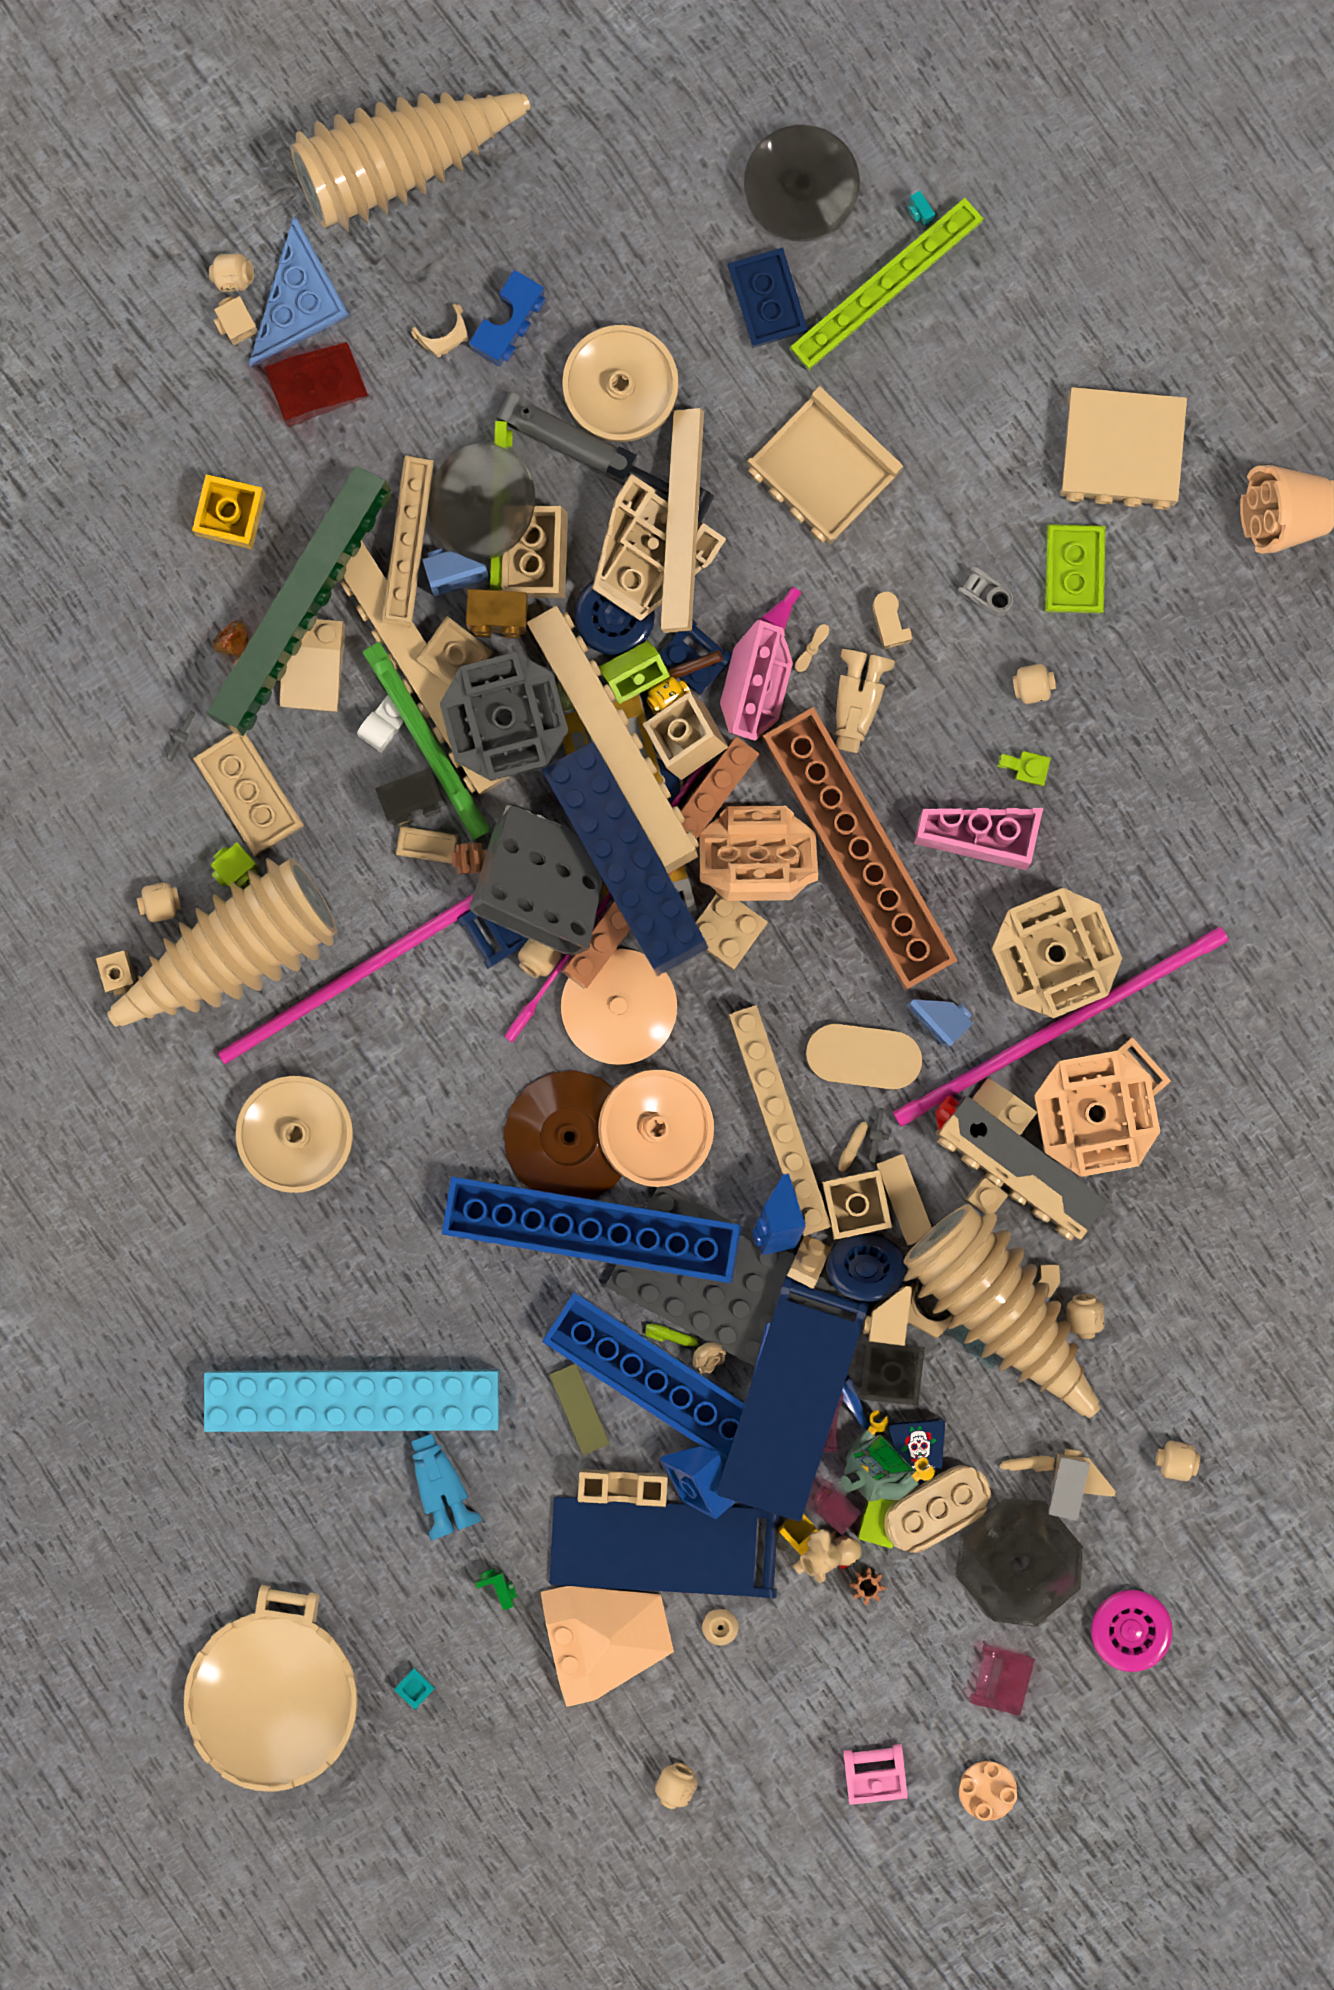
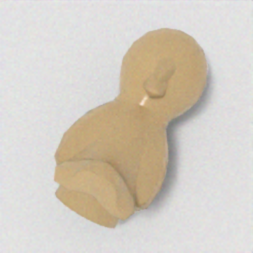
(825, 1556)

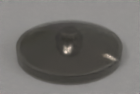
(801, 183)
(481, 501)

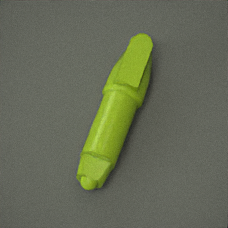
(662, 1333)

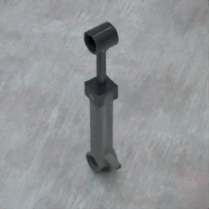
(583, 446)

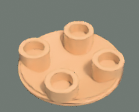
(987, 1790)

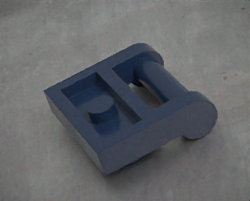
(679, 652)
(507, 939)

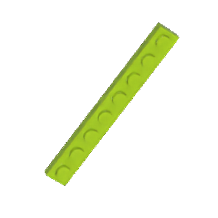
(886, 284)

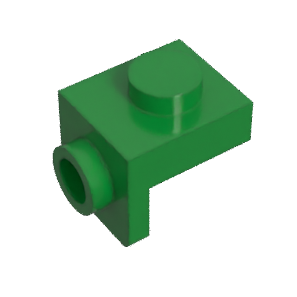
(505, 1590)

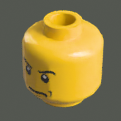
(665, 694)

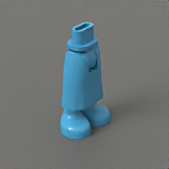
(440, 1488)

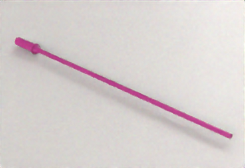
(529, 1009)

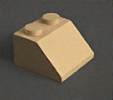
(889, 1318)

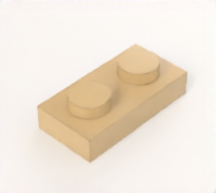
(809, 1261)

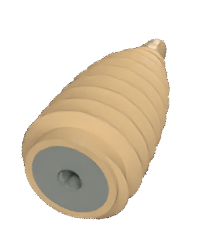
(395, 151)
(234, 945)
(999, 1304)

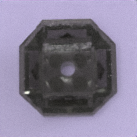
(988, 1554)

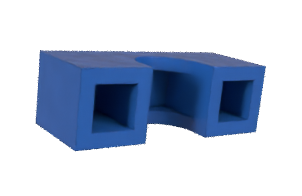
(497, 341)

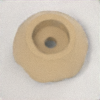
(708, 1356)
(713, 1620)

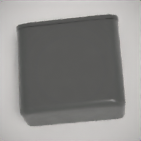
(539, 883)

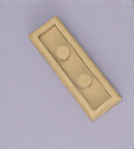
(904, 1198)

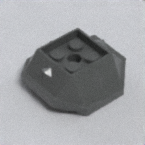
(495, 686)

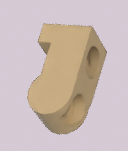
(887, 621)

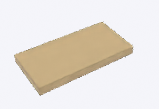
(248, 792)

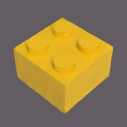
(229, 511)

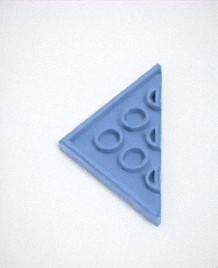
(299, 300)

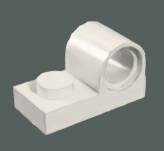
(381, 725)

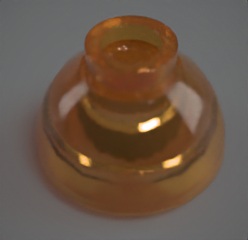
(232, 639)

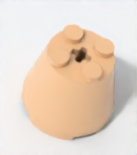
(1285, 508)

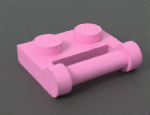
(875, 1784)

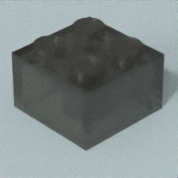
(411, 798)
(891, 1373)

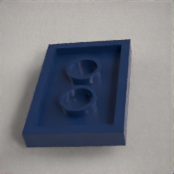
(767, 297)

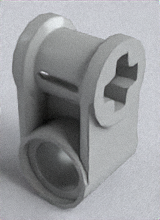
(984, 592)

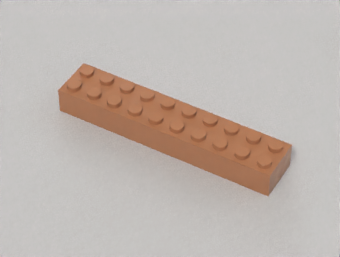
(859, 848)

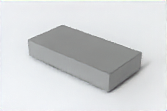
(1068, 1488)

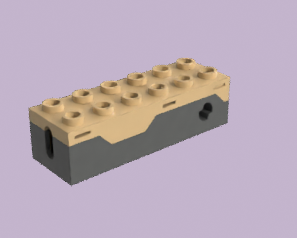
(1019, 1167)

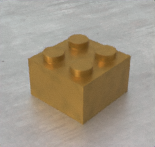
(497, 613)

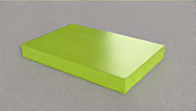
(1075, 569)

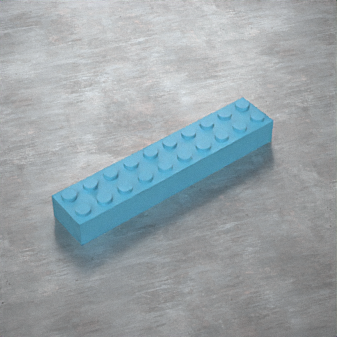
(351, 1400)

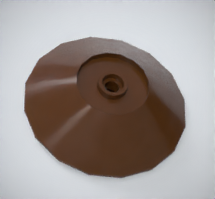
(537, 1132)

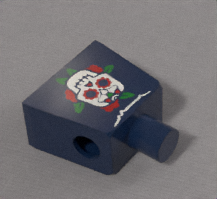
(919, 1440)

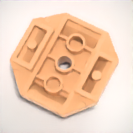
(758, 854)

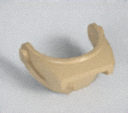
(447, 343)
(933, 1328)

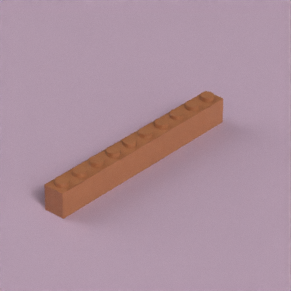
(697, 812)

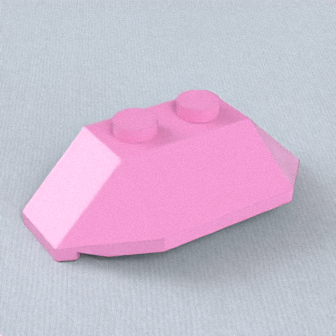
(756, 681)

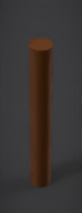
(696, 664)

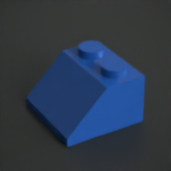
(780, 1220)
(697, 1478)

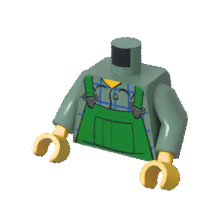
(878, 1468)

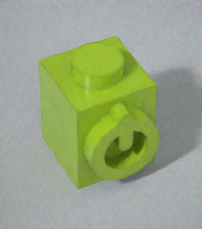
(233, 866)

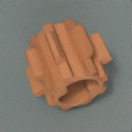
(468, 858)
(874, 1580)

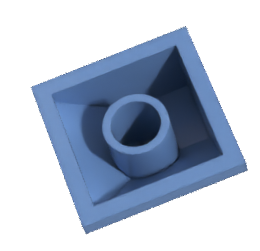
(452, 571)
(942, 1019)

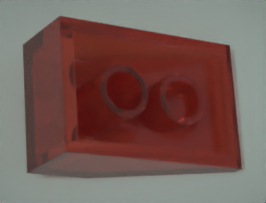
(315, 383)

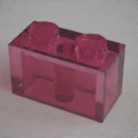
(836, 1508)

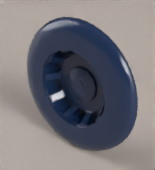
(612, 620)
(865, 1275)

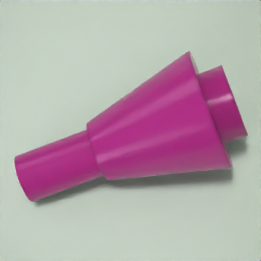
(781, 611)

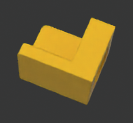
(798, 1533)

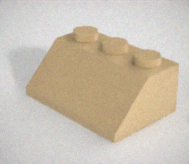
(539, 558)

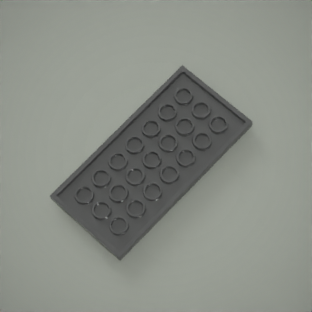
(713, 1309)

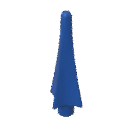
(853, 1403)

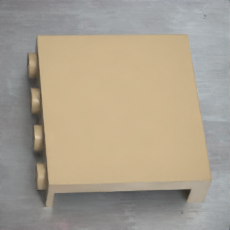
(1123, 447)
(824, 467)

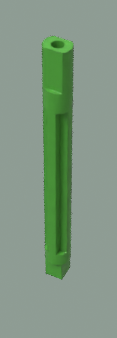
(426, 741)

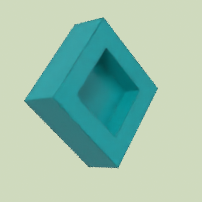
(920, 209)
(414, 1688)

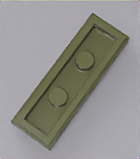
(579, 1409)

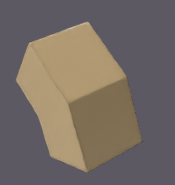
(1050, 1274)

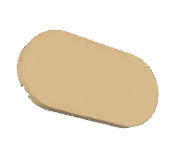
(864, 1056)
(937, 1509)

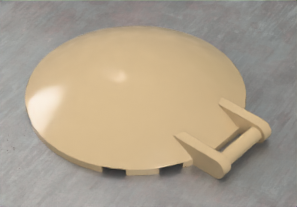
(271, 1697)

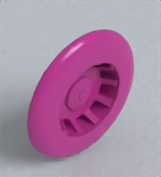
(1131, 1630)

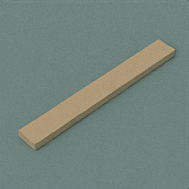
(682, 520)

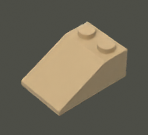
(316, 670)

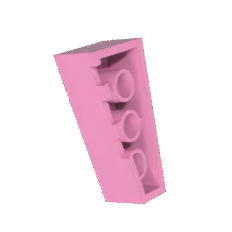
(983, 834)

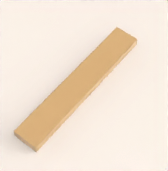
(407, 541)

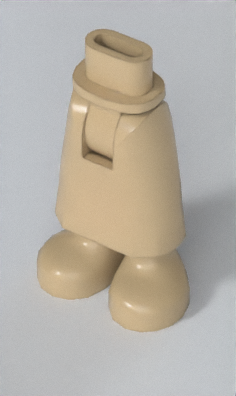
(858, 698)

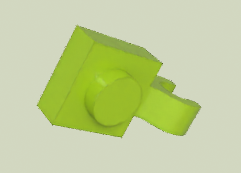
(1029, 768)

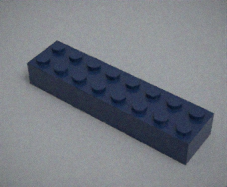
(625, 859)

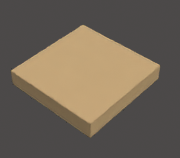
(451, 648)

